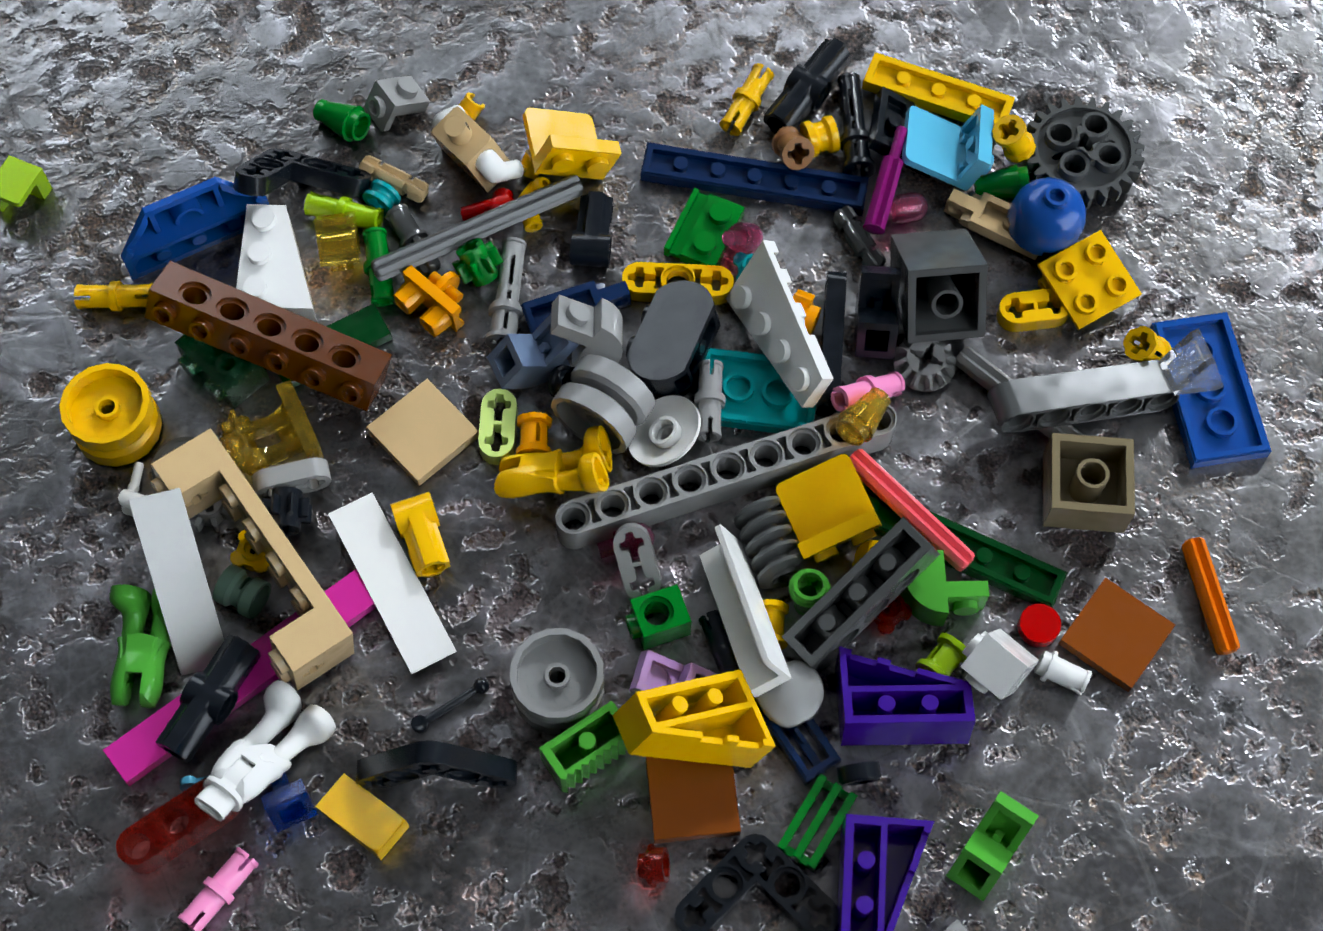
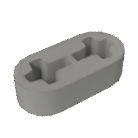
(304, 474)
(627, 563)

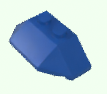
(185, 225)

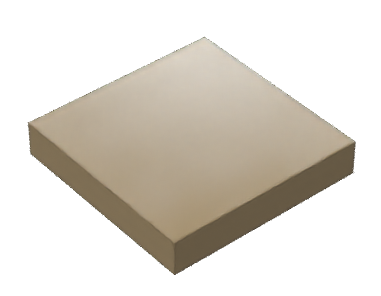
(423, 432)

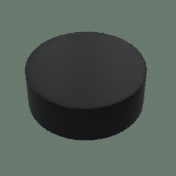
(859, 773)

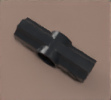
(808, 85)
(208, 698)

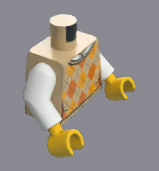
(474, 148)

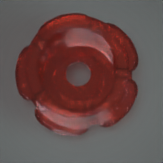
(654, 865)

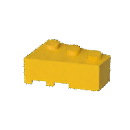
(697, 722)

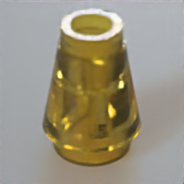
(862, 418)

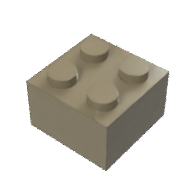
(1088, 482)

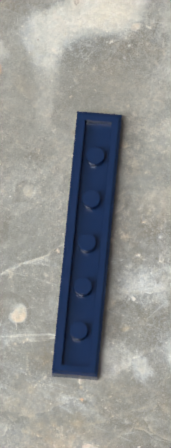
(753, 178)

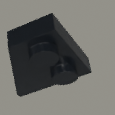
(888, 114)

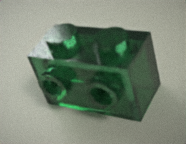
(225, 374)

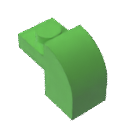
(934, 597)
(992, 846)

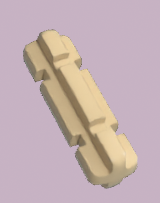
(398, 179)

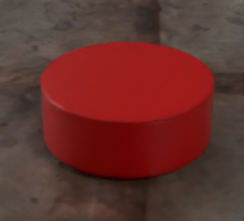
(1039, 625)

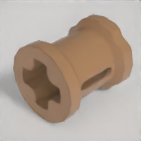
(800, 154)

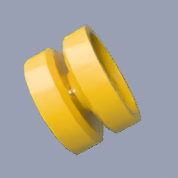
(111, 414)

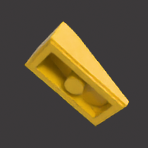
(363, 816)

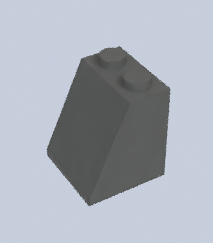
(940, 285)

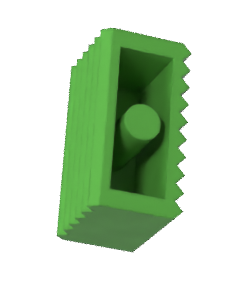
(583, 748)

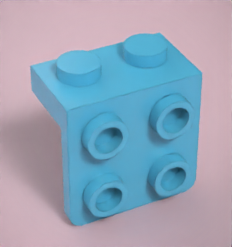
(947, 150)

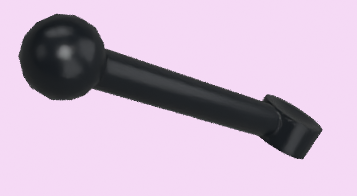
(421, 724)

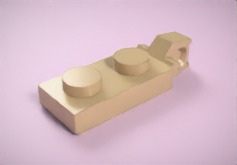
(985, 216)

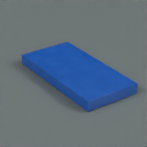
(1224, 422)

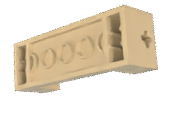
(320, 634)

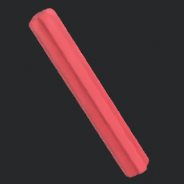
(907, 506)

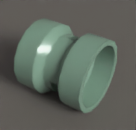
(241, 591)

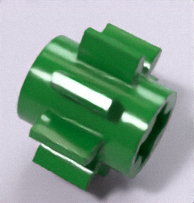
(477, 262)

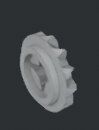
(931, 377)

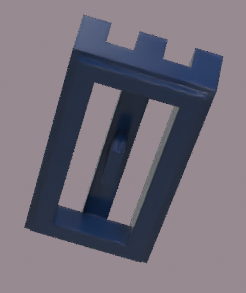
(794, 759)

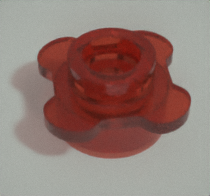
(899, 612)

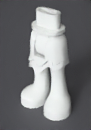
(252, 762)

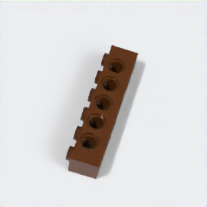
(267, 335)

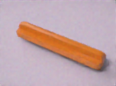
(1210, 596)

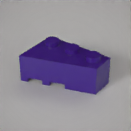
(899, 705)
(877, 869)

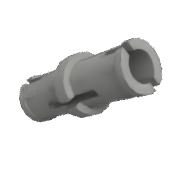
(710, 399)

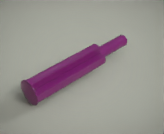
(885, 186)

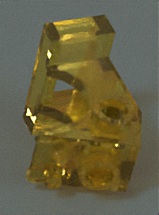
(290, 423)

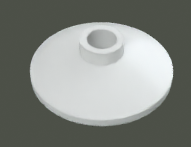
(666, 432)

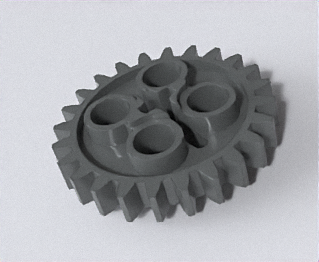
(1086, 151)

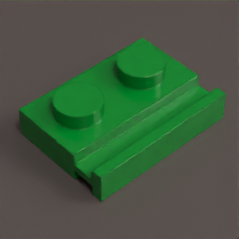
(701, 227)

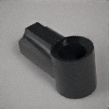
(592, 238)

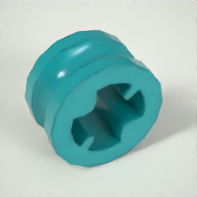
(381, 195)

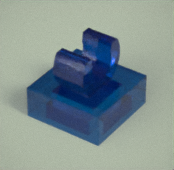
(288, 803)

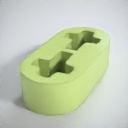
(489, 425)

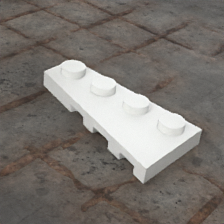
(778, 325)

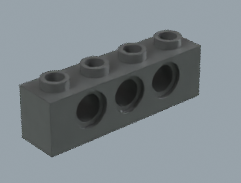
(861, 595)

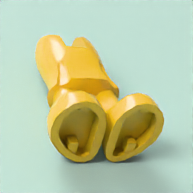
(558, 471)

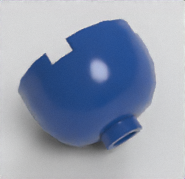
(1047, 216)

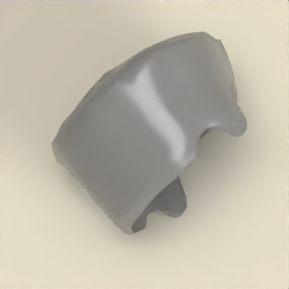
(795, 699)

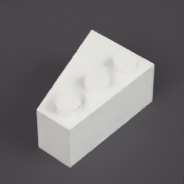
(272, 262)

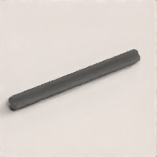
(477, 227)

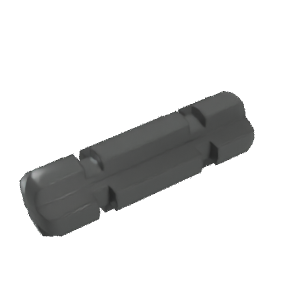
(858, 238)

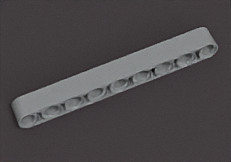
(712, 487)

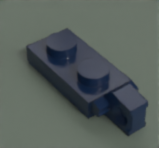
(588, 293)

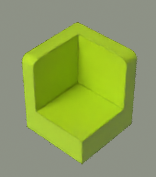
(19, 180)

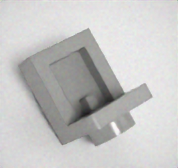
(394, 98)

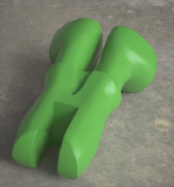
(137, 650)

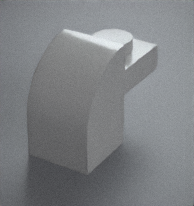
(594, 328)

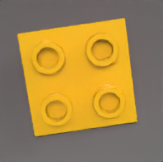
(1088, 279)

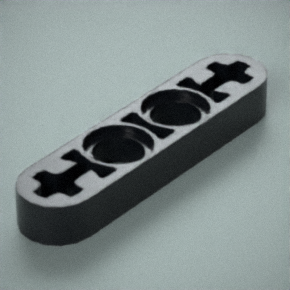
(833, 332)

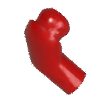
(500, 197)

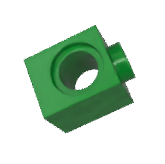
(664, 601)

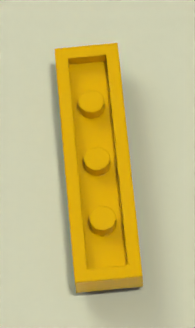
(933, 90)

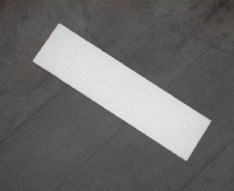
(178, 578)
(392, 583)

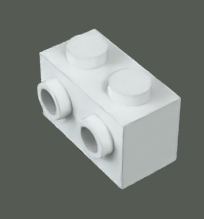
(997, 663)

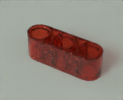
(156, 829)

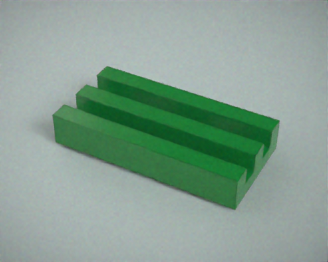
(835, 791)

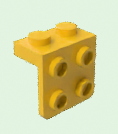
(568, 144)
(828, 508)

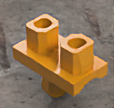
(437, 294)

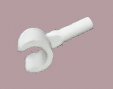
(132, 489)

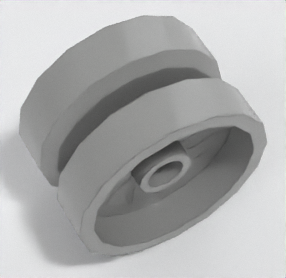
(605, 396)
(561, 657)

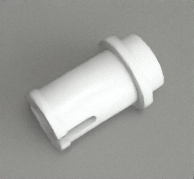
(1062, 672)

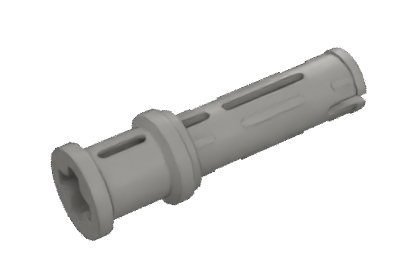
(506, 307)

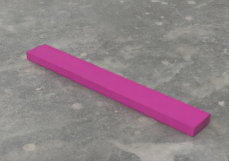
(137, 750)

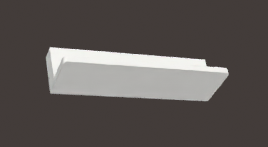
(744, 614)

